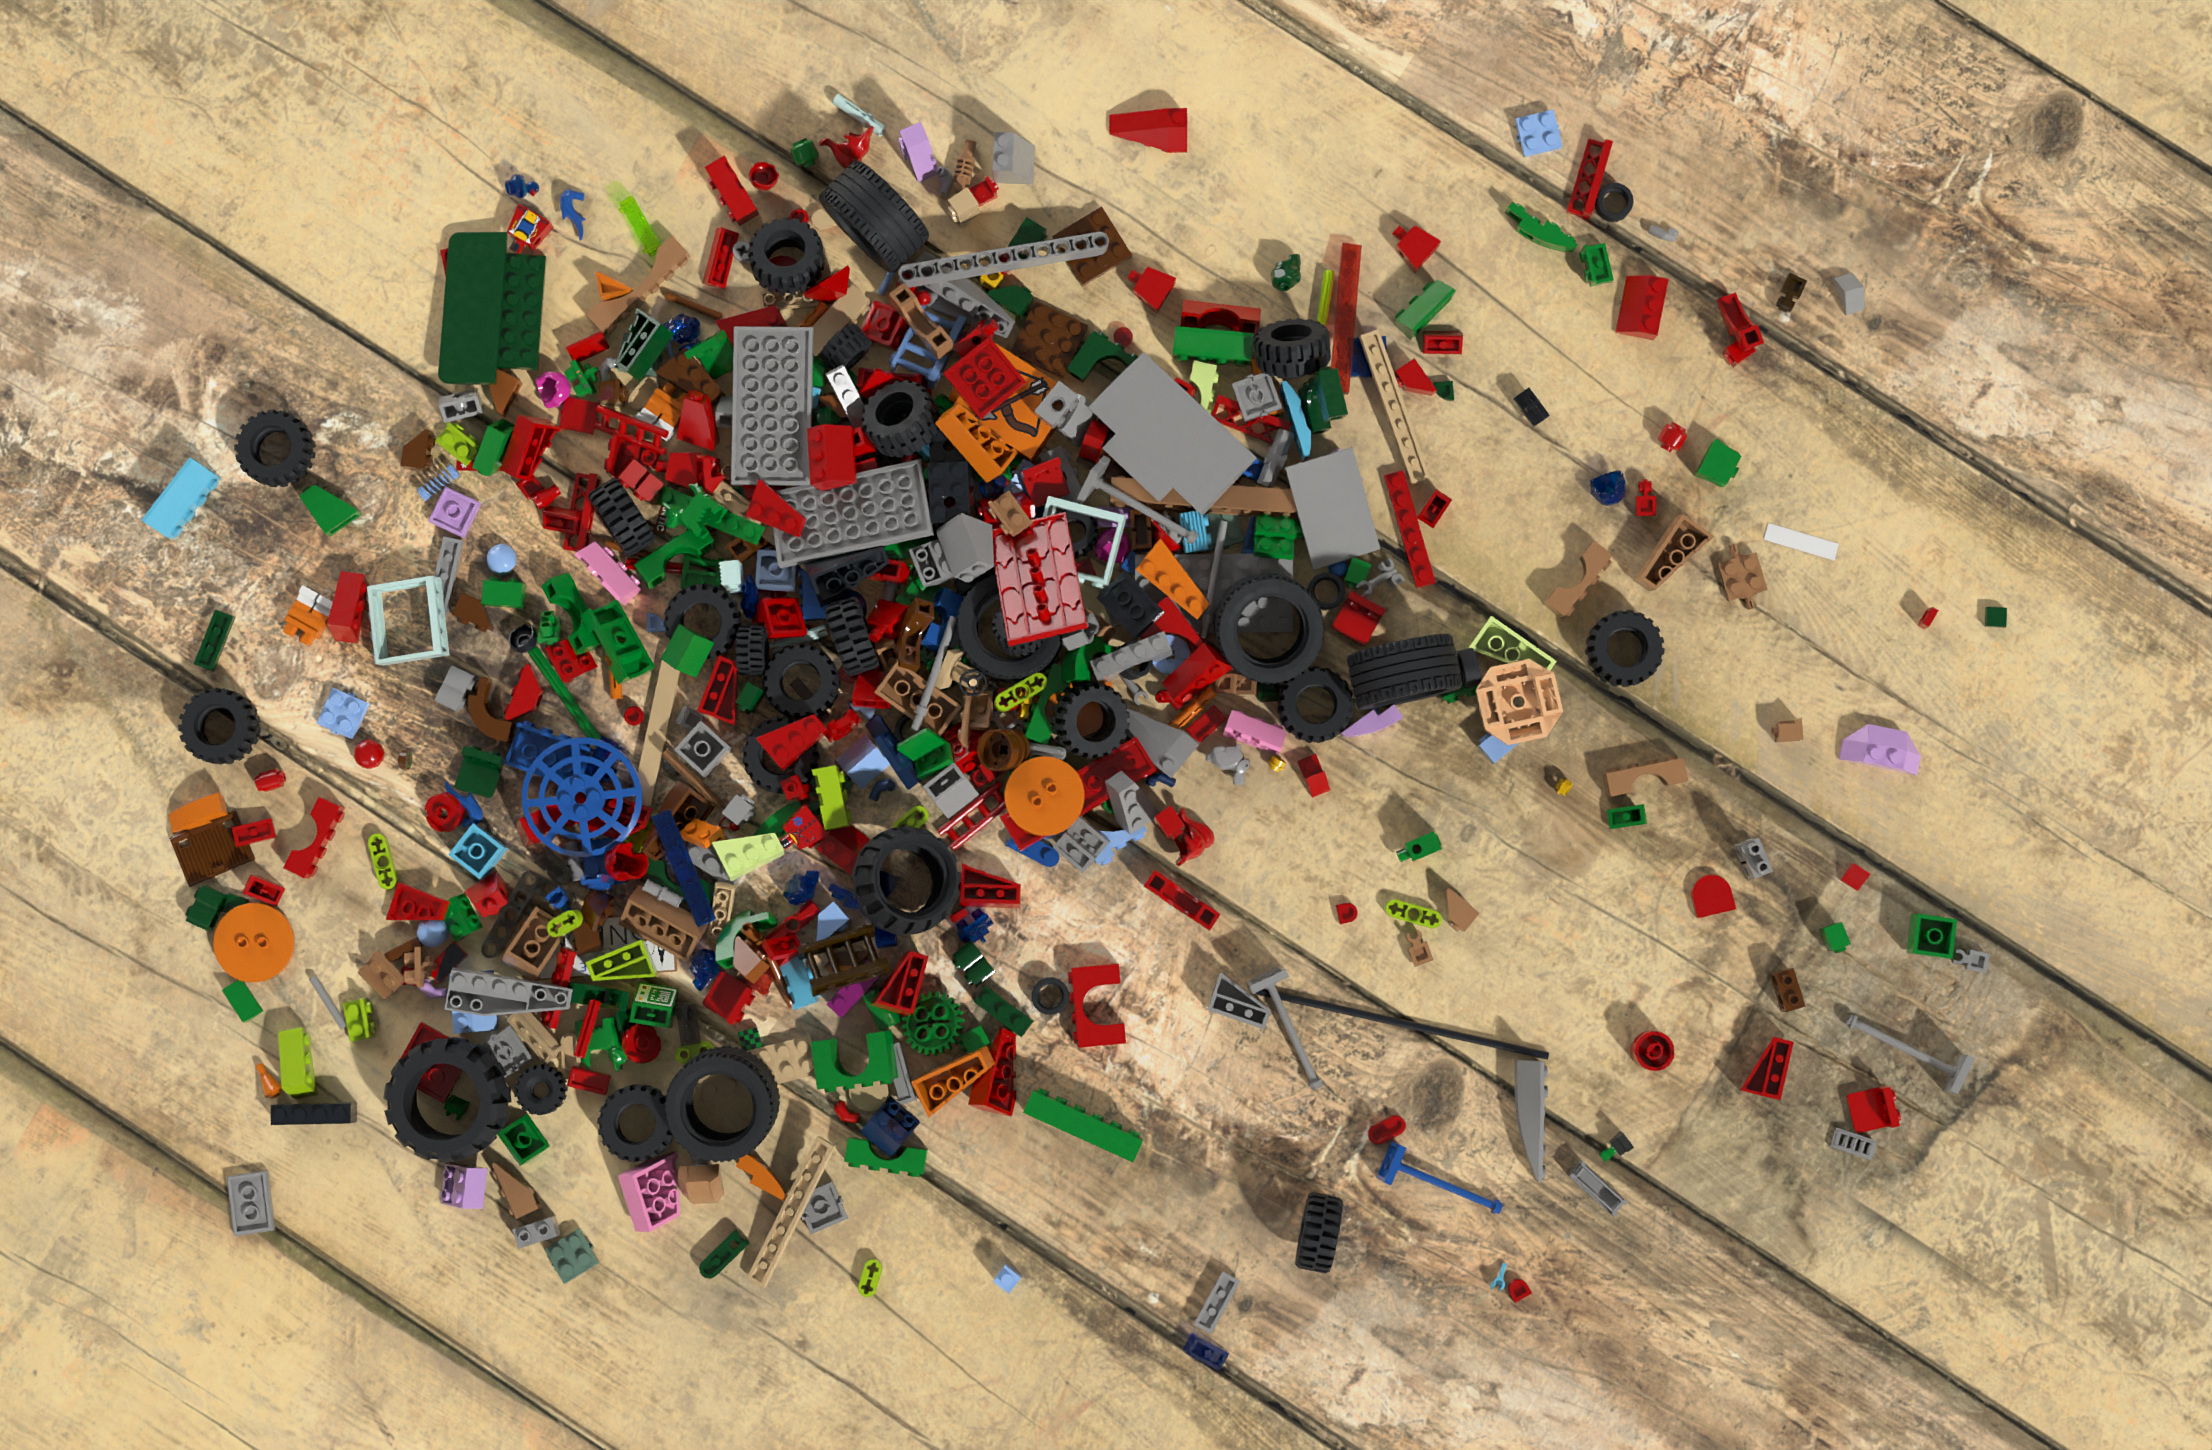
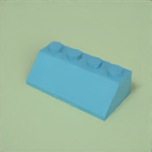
(181, 499)

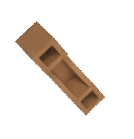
(911, 311)
(1592, 560)
(1669, 772)

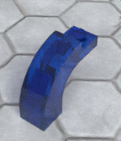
(887, 883)

